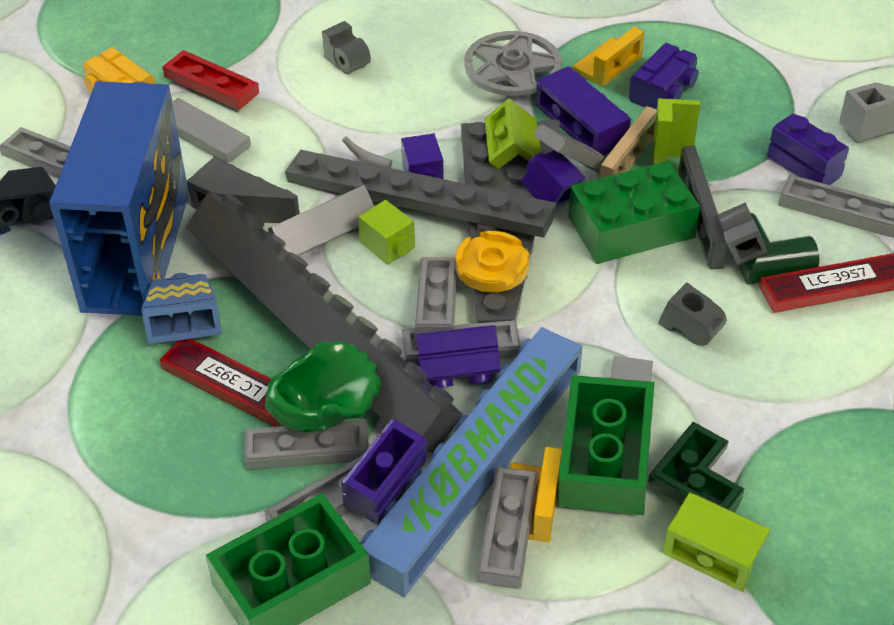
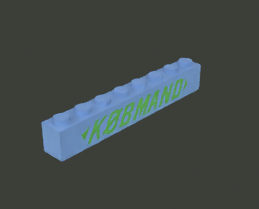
(466, 464)

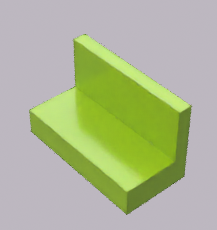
(674, 127)
(510, 133)
(715, 541)

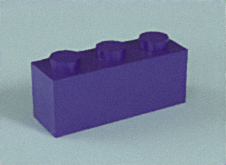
(581, 110)

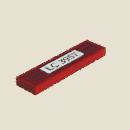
(829, 283)
(220, 377)

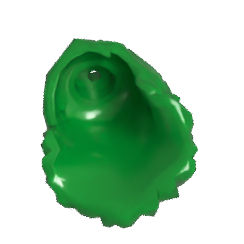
(323, 388)

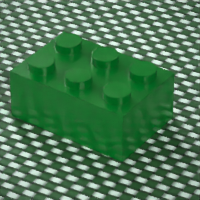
(633, 212)
(606, 445)
(290, 566)

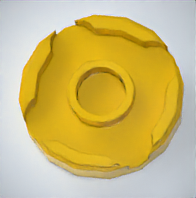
(492, 262)

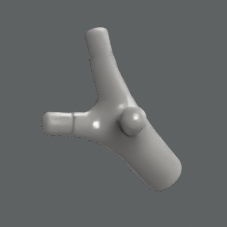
(365, 156)

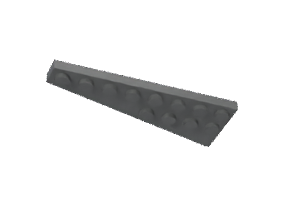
(481, 173)

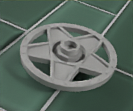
(512, 63)

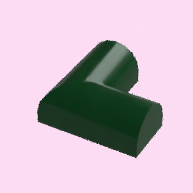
(782, 256)
(689, 468)

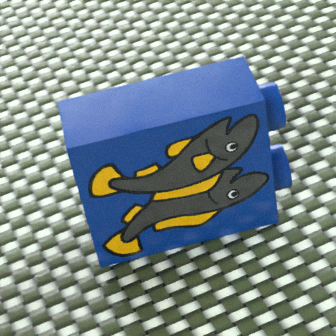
(121, 196)

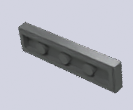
(708, 226)

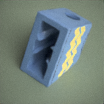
(180, 309)

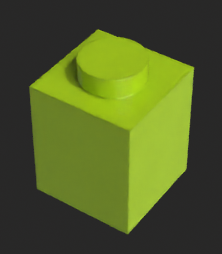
(386, 232)

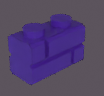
(663, 76)
(807, 150)
(459, 354)
(384, 471)

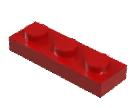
(211, 79)

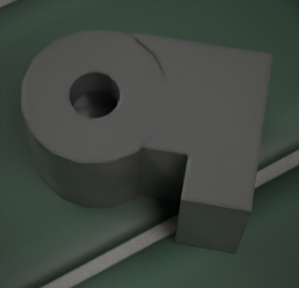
(344, 48)
(738, 228)
(693, 315)

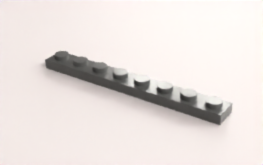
(424, 193)

